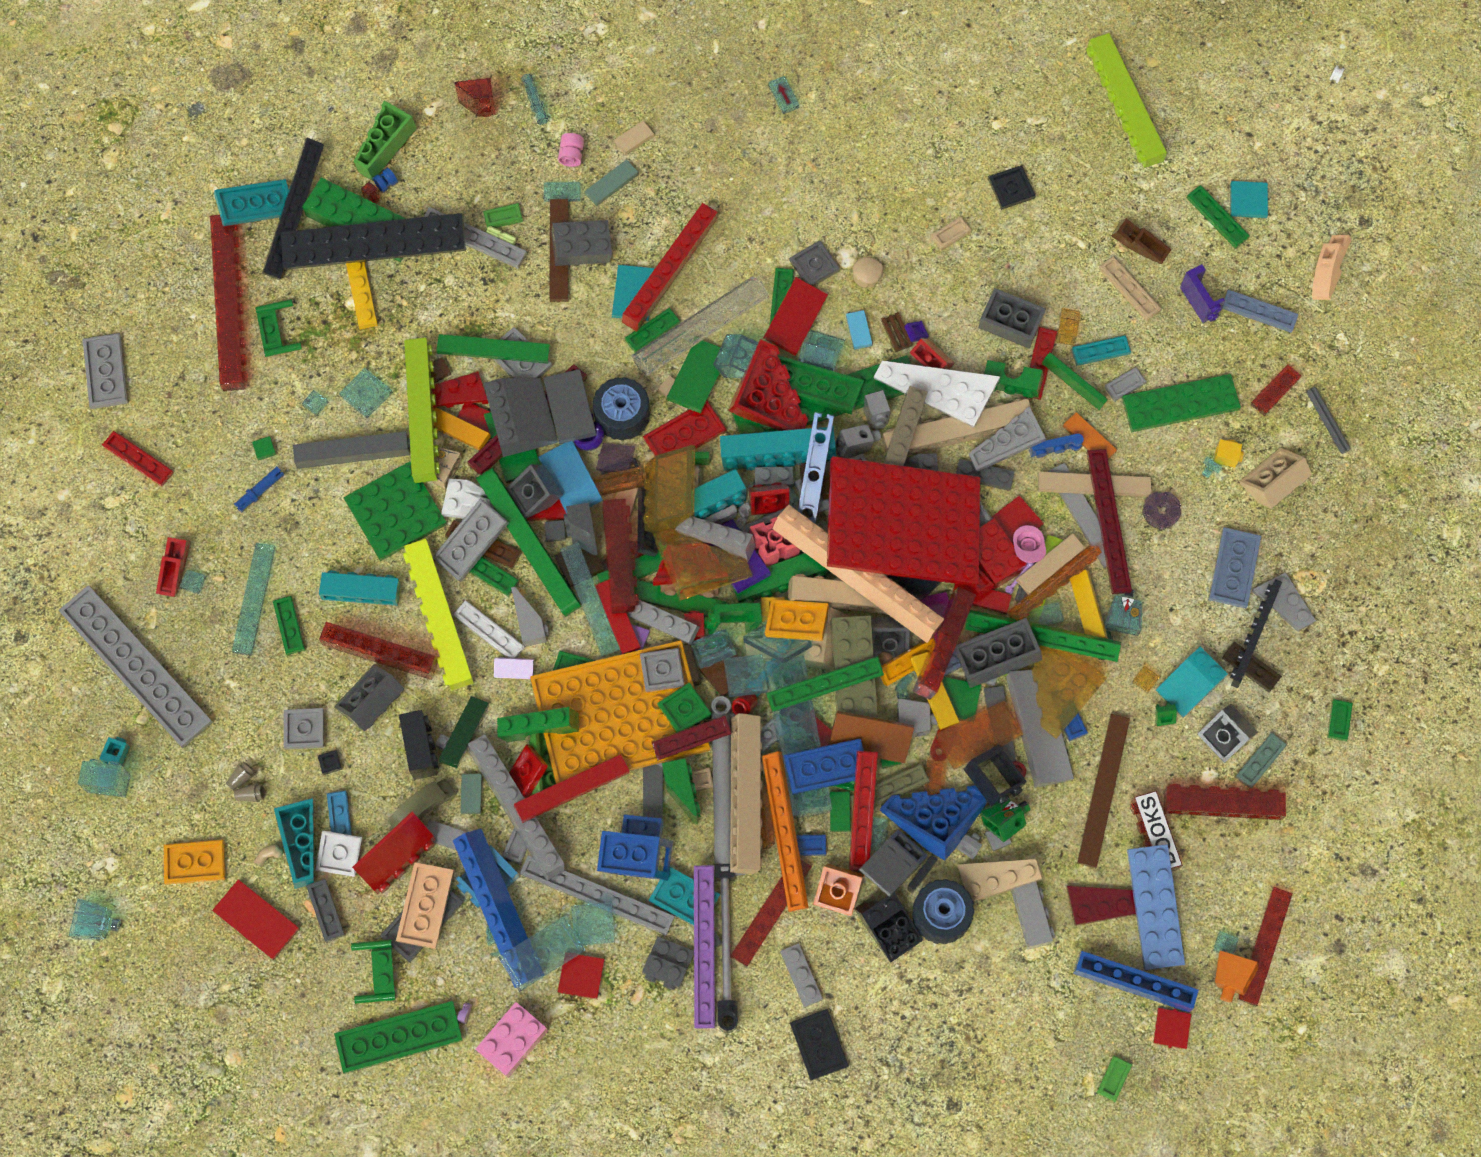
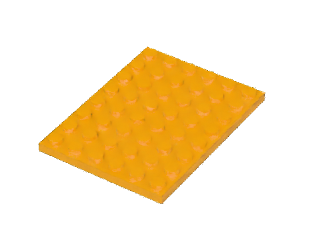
(612, 711)

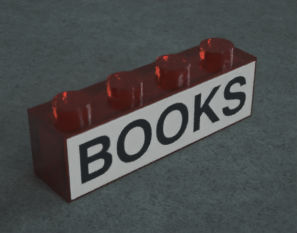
(1154, 825)

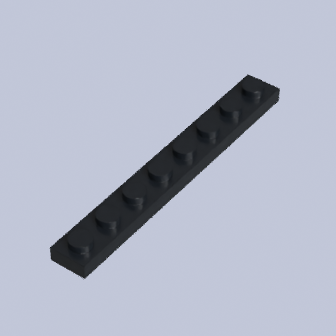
(293, 204)

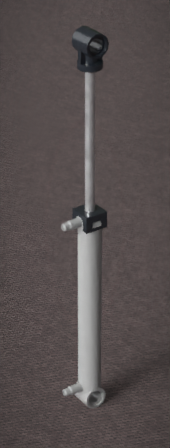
(722, 808)

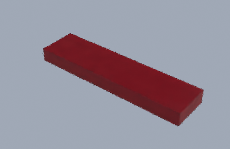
(691, 737)

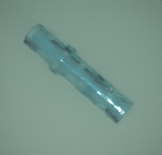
(537, 106)

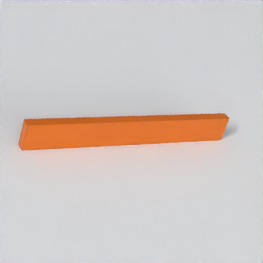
(785, 832)

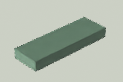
(611, 182)
(1261, 760)

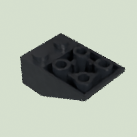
(888, 924)

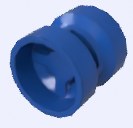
(385, 180)

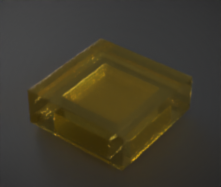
(1146, 679)

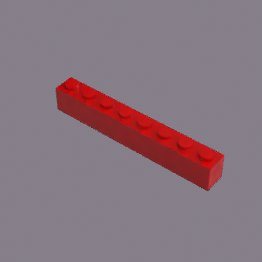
(669, 267)

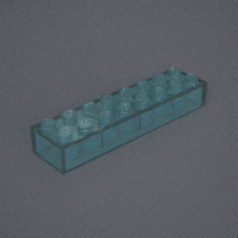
(796, 732)

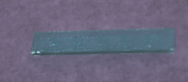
(253, 599)
(589, 599)

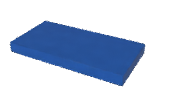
(822, 766)

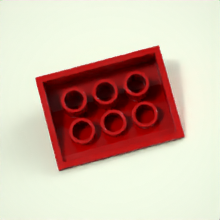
(395, 853)

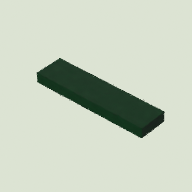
(464, 732)

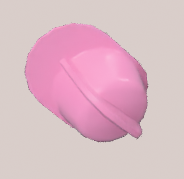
(1029, 544)

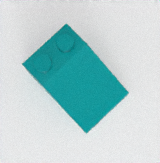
(1192, 681)

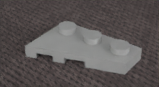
(1288, 603)

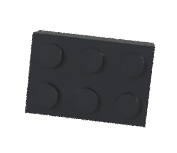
(419, 744)

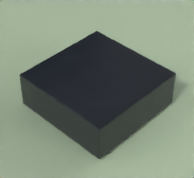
(329, 762)

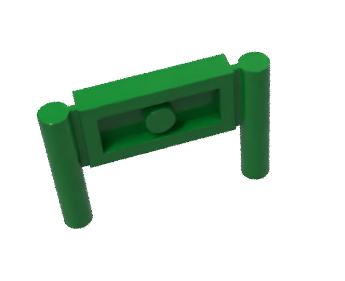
(270, 329)
(382, 971)

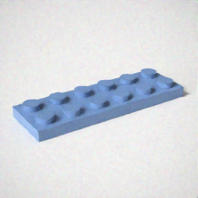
(1155, 907)

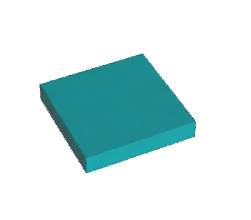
(1248, 199)

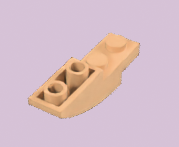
(1328, 267)

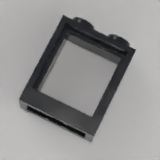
(1005, 767)

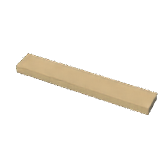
(1082, 484)

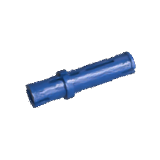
(253, 493)

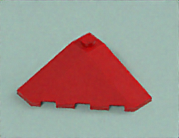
(766, 392)

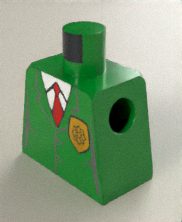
(1005, 819)

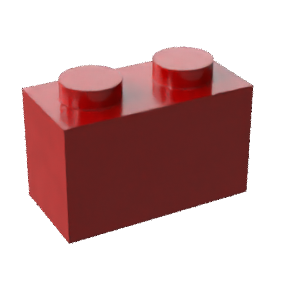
(930, 355)

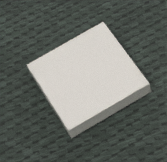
(338, 853)

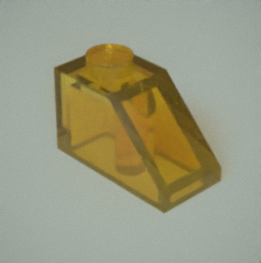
(1068, 326)

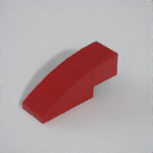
(172, 566)

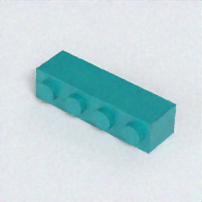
(359, 588)

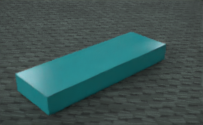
(1101, 350)

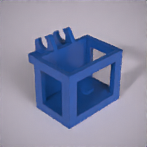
(635, 849)

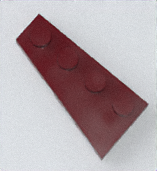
(1099, 904)

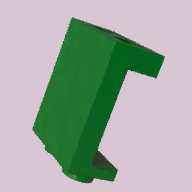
(734, 613)

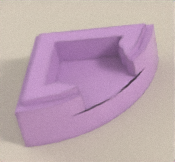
(464, 1013)

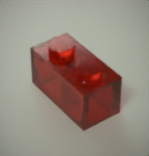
(370, 192)

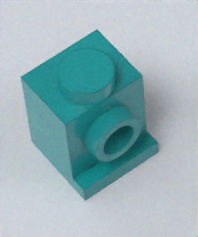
(113, 745)

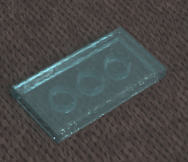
(541, 954)

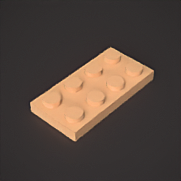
(425, 905)

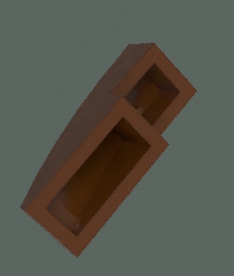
(1141, 241)

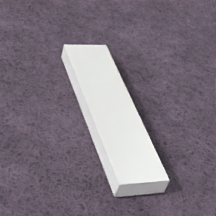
(488, 630)

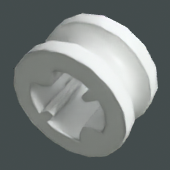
(1337, 73)

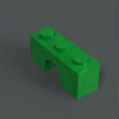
(1027, 384)

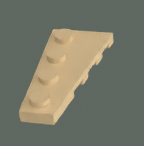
(994, 878)

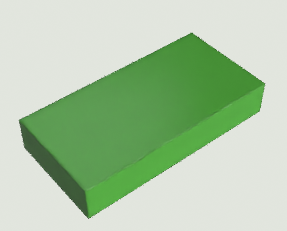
(503, 216)
(1114, 1078)

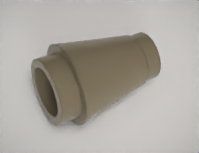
(240, 775)
(250, 793)

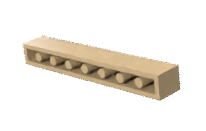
(950, 431)
(745, 794)

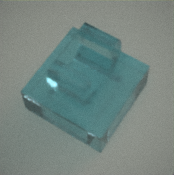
(1211, 467)

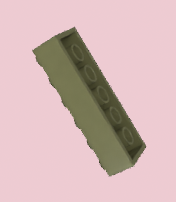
(850, 645)

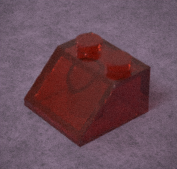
(477, 96)

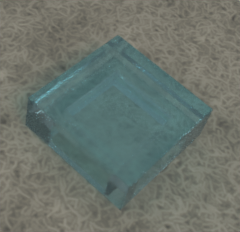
(315, 403)
(193, 581)
(1225, 943)

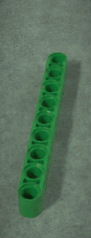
(529, 542)

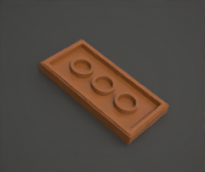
(878, 735)

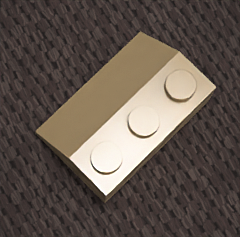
(1276, 477)
(821, 651)

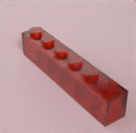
(619, 556)
(944, 643)
(378, 650)
(1224, 803)

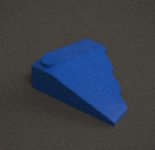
(936, 819)

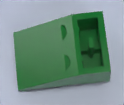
(677, 781)

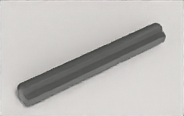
(1328, 420)

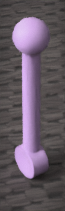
(1009, 589)

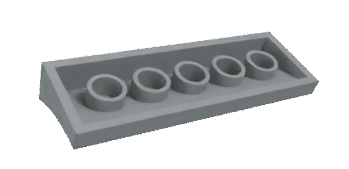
(1044, 753)

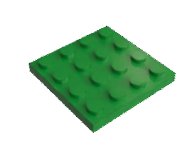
(394, 511)

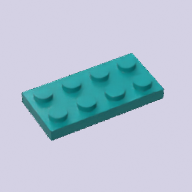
(251, 202)

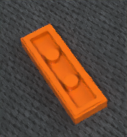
(1092, 439)

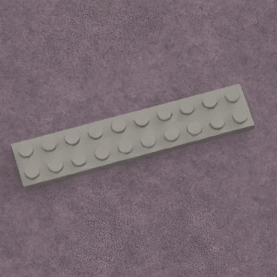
(135, 666)

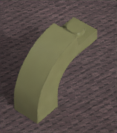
(424, 801)

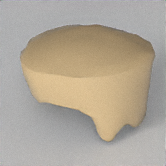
(867, 272)

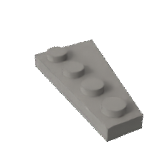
(1014, 438)

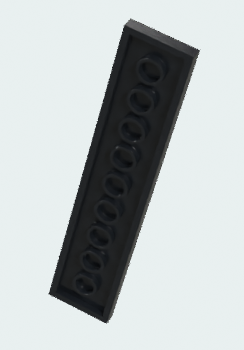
(373, 241)

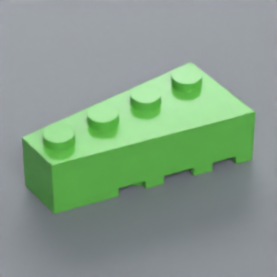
(384, 140)

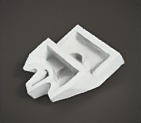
(462, 497)

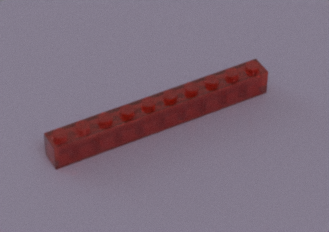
(228, 305)

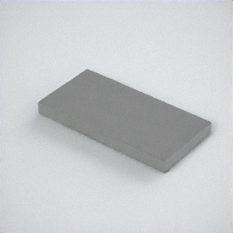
(105, 371)
(470, 540)

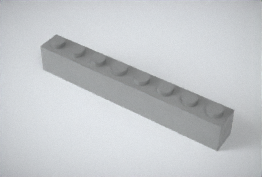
(508, 794)

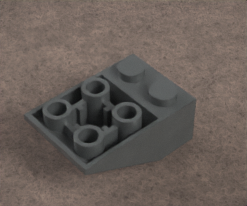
(893, 863)

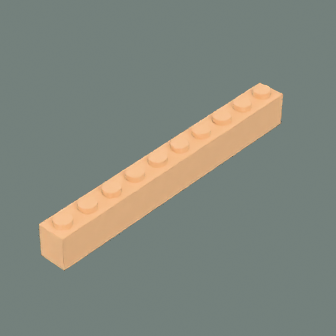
(873, 586)

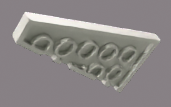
(949, 391)

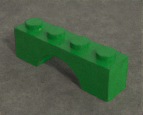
(550, 721)

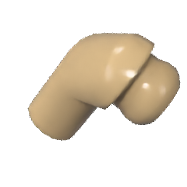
(272, 850)

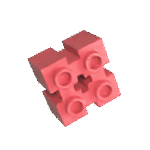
(771, 544)

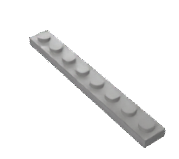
(594, 893)

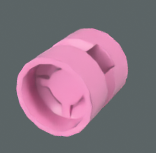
(570, 148)

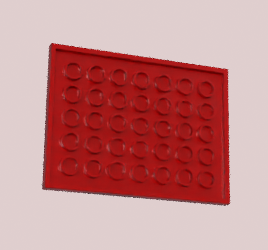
(903, 521)

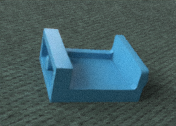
(507, 872)

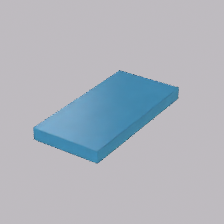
(571, 475)

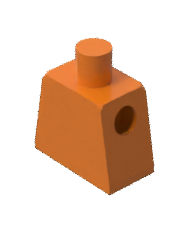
(1234, 974)

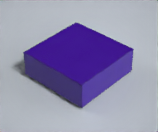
(916, 331)

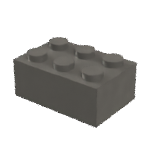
(581, 242)
(1012, 318)

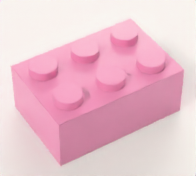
(511, 1040)

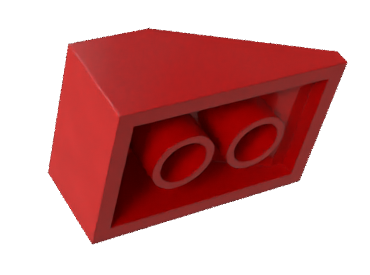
(768, 498)

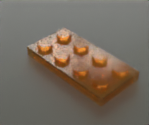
(979, 734)

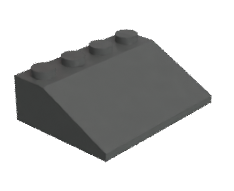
(520, 414)

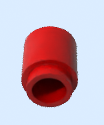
(744, 704)

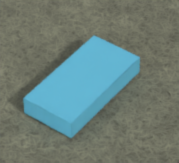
(858, 329)

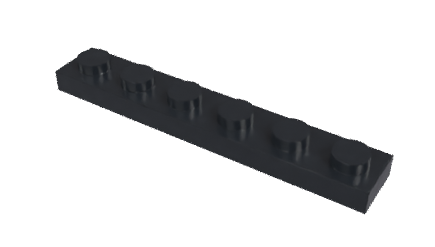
(1251, 640)

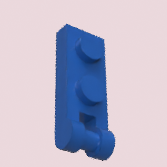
(1057, 445)

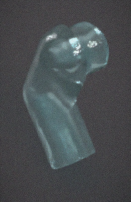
(901, 688)

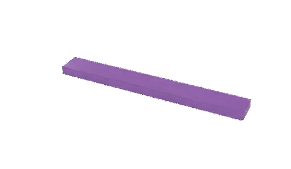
(704, 947)

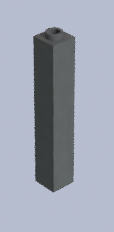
(351, 450)

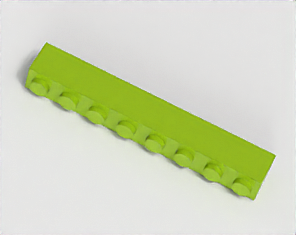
(1126, 100)
(421, 410)

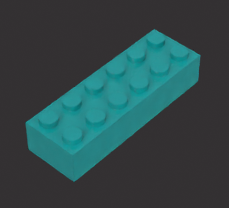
(770, 449)

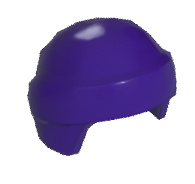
(593, 442)

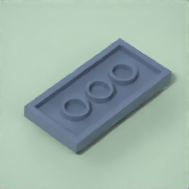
(1234, 568)

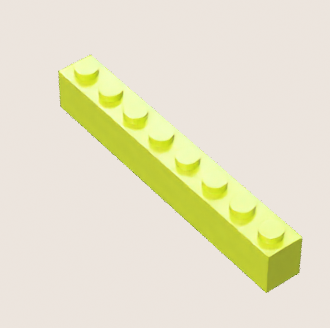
(438, 614)

